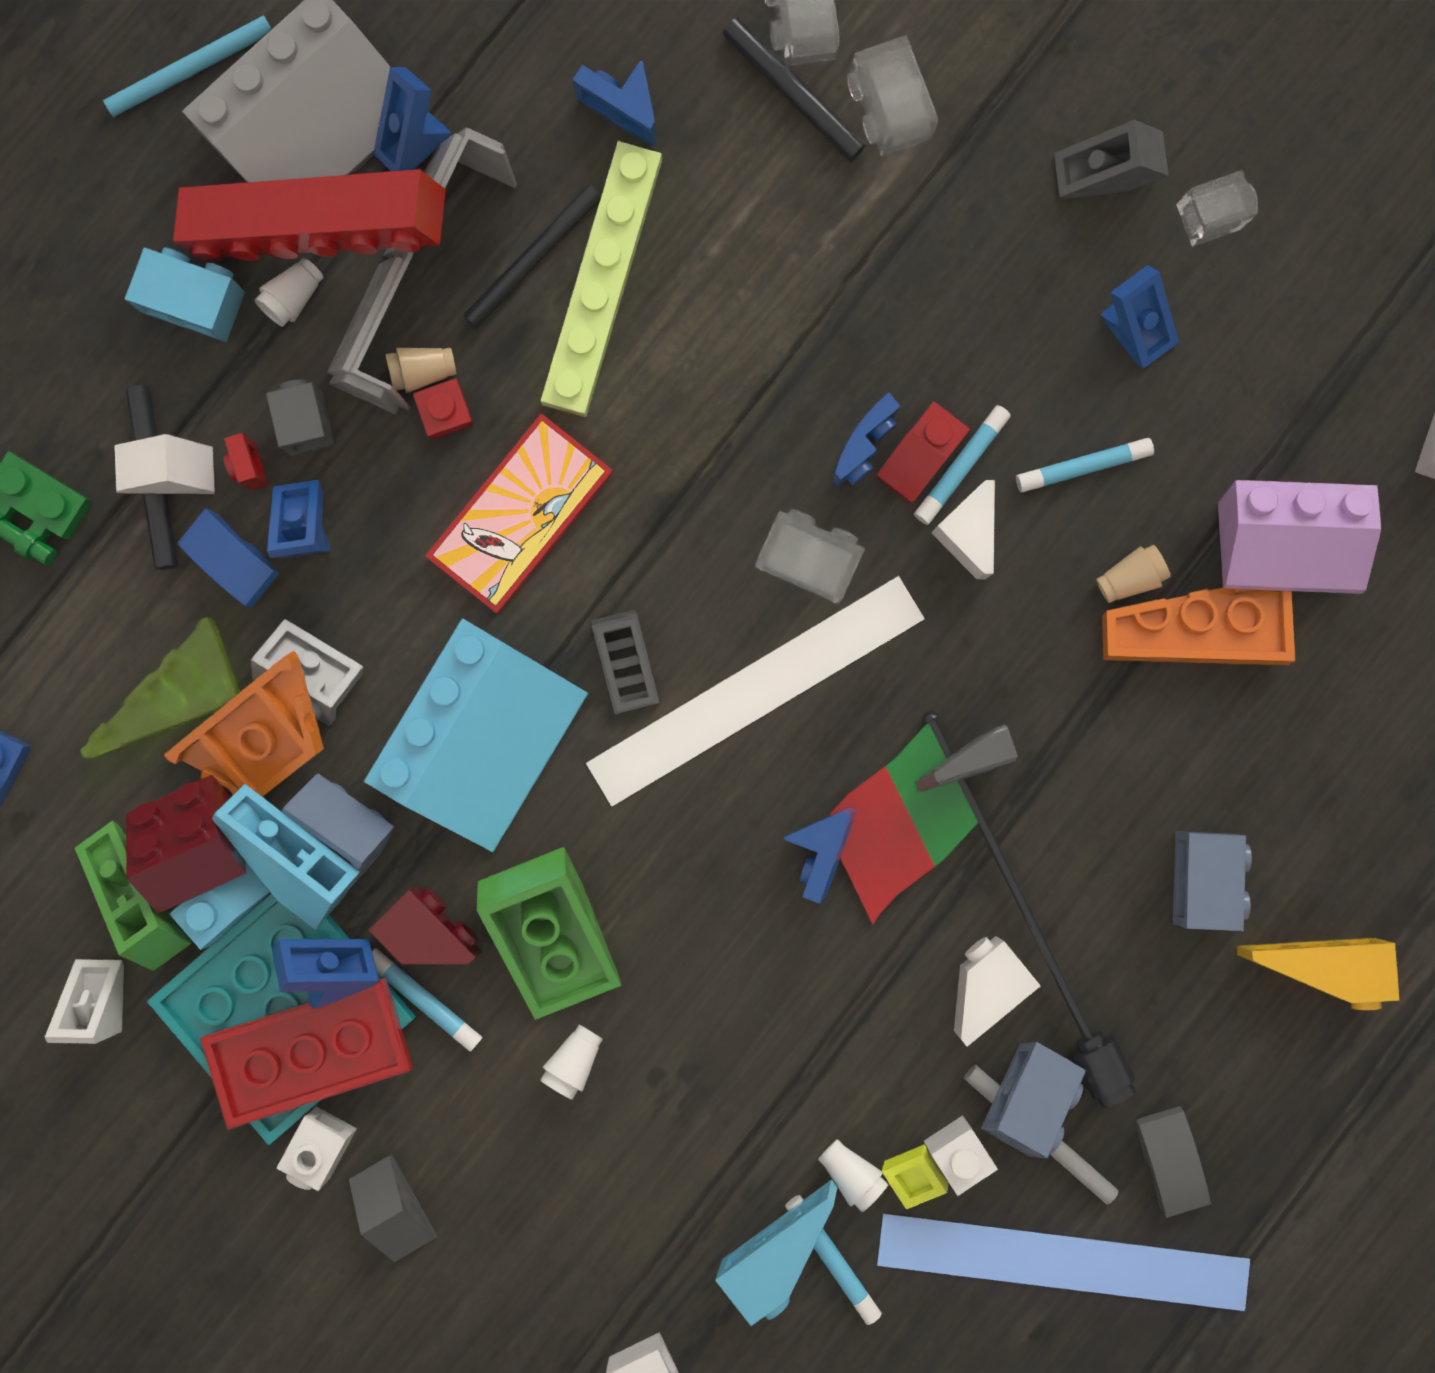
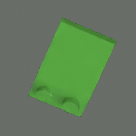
(547, 933)

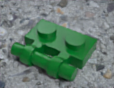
(41, 498)

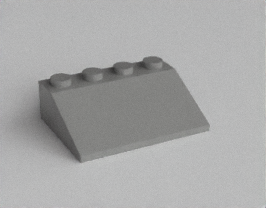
(297, 100)

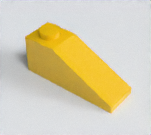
(1348, 969)

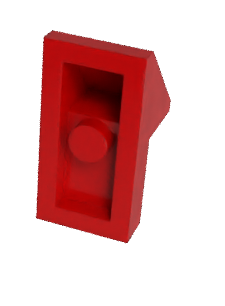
(922, 452)

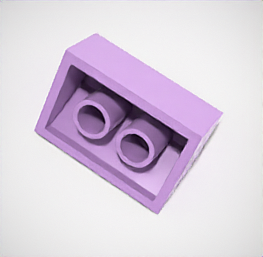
(1298, 536)

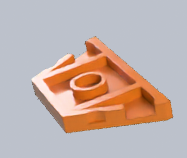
(258, 733)

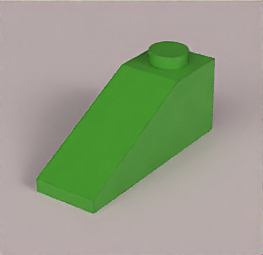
(132, 922)

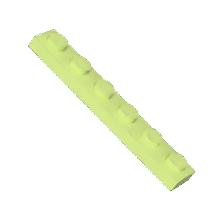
(601, 279)

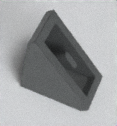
(389, 1210)

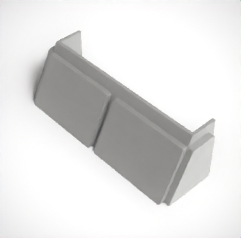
(468, 149)

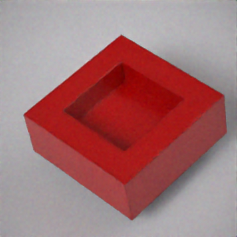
(443, 409)
(244, 462)

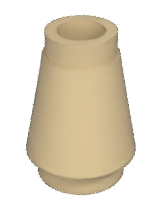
(419, 367)
(1134, 574)

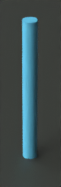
(187, 66)

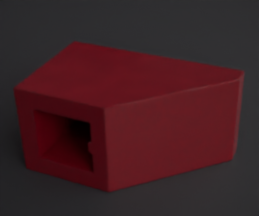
(421, 933)

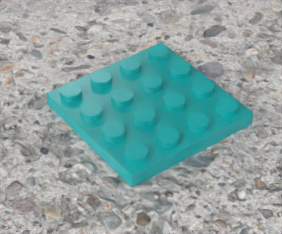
(240, 983)

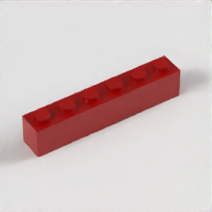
(310, 216)

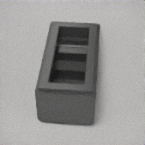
(633, 700)
(979, 756)

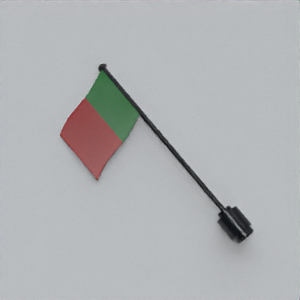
(909, 832)

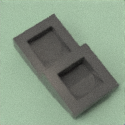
(1173, 1161)

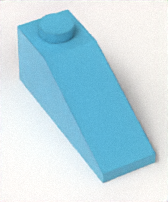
(285, 856)
(219, 909)
(767, 1266)

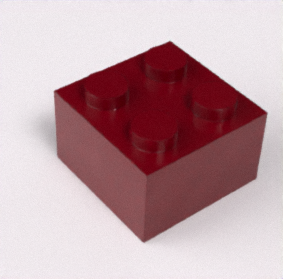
(177, 846)

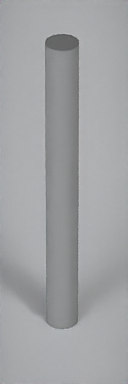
(1064, 1154)

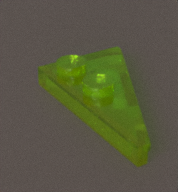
(184, 688)

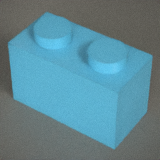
(184, 293)

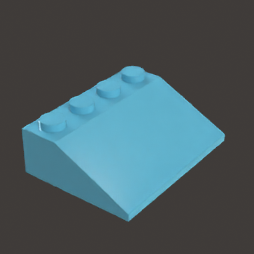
(476, 736)

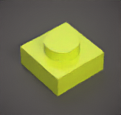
(915, 1176)

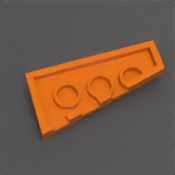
(1204, 628)

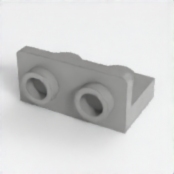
(325, 670)

